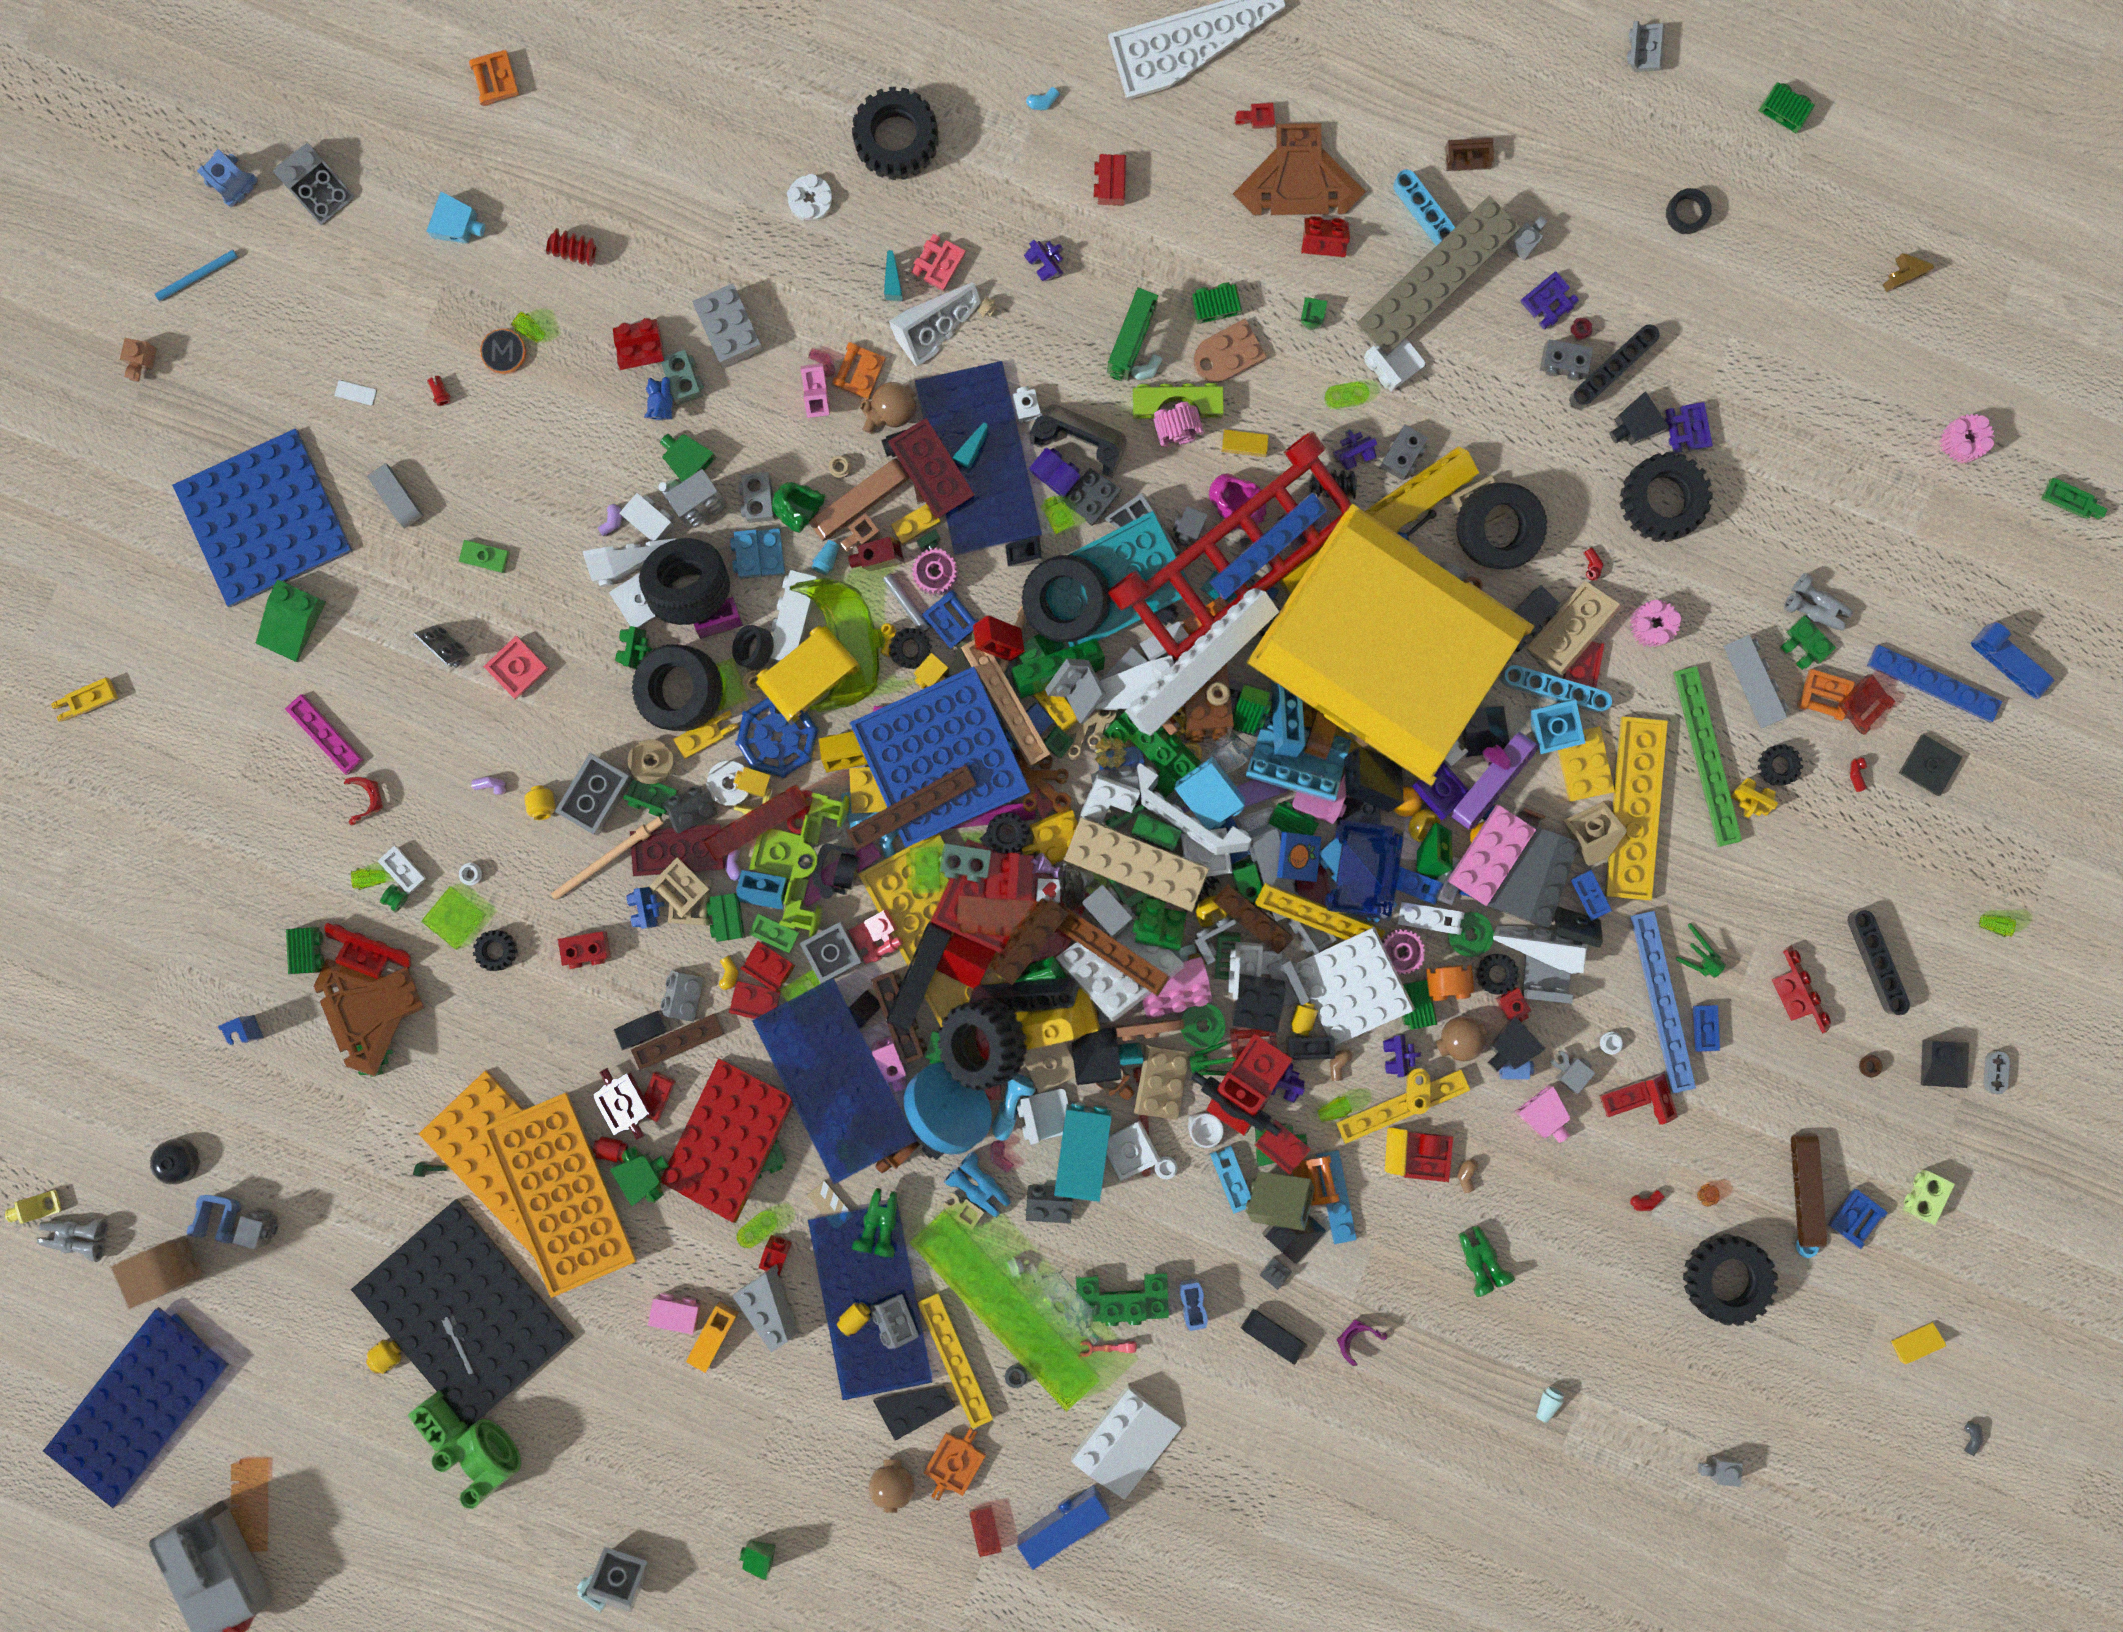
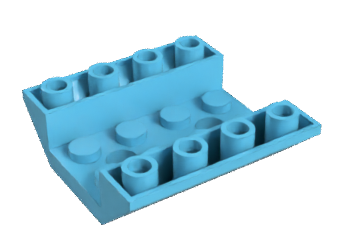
(1300, 774)

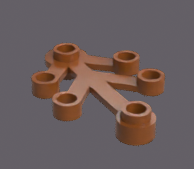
(1037, 778)

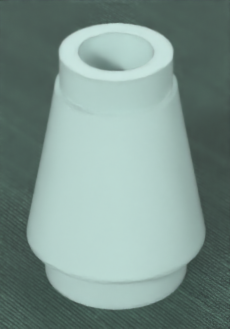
(1549, 1404)

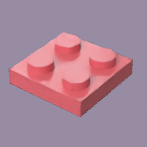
(516, 667)

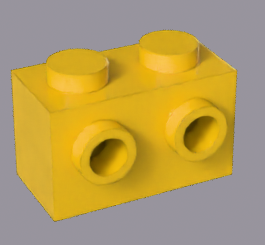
(930, 672)
(841, 752)

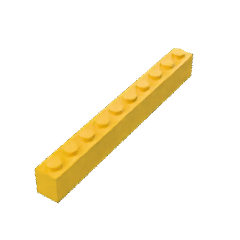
(1409, 499)

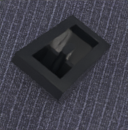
(1024, 552)
(864, 1008)

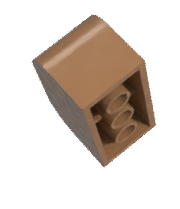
(156, 1271)

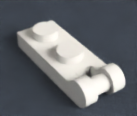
(1430, 918)

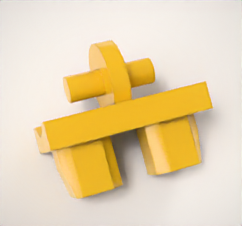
(1752, 800)

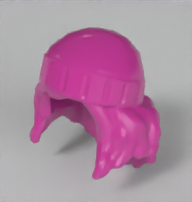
(1230, 493)

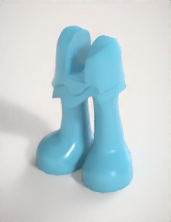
(1006, 1115)

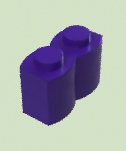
(1055, 472)

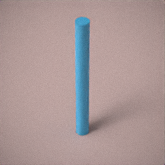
(196, 275)

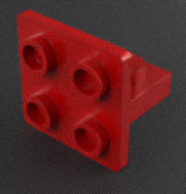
(1325, 236)
(1010, 877)

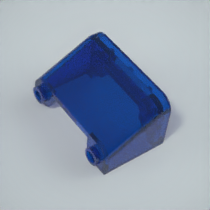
(1366, 870)

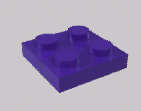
(1444, 793)

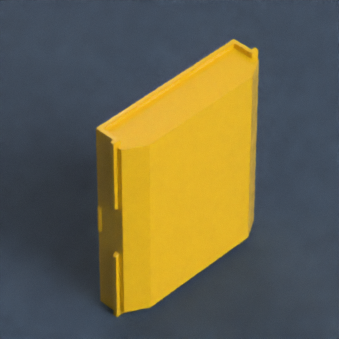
(1389, 644)

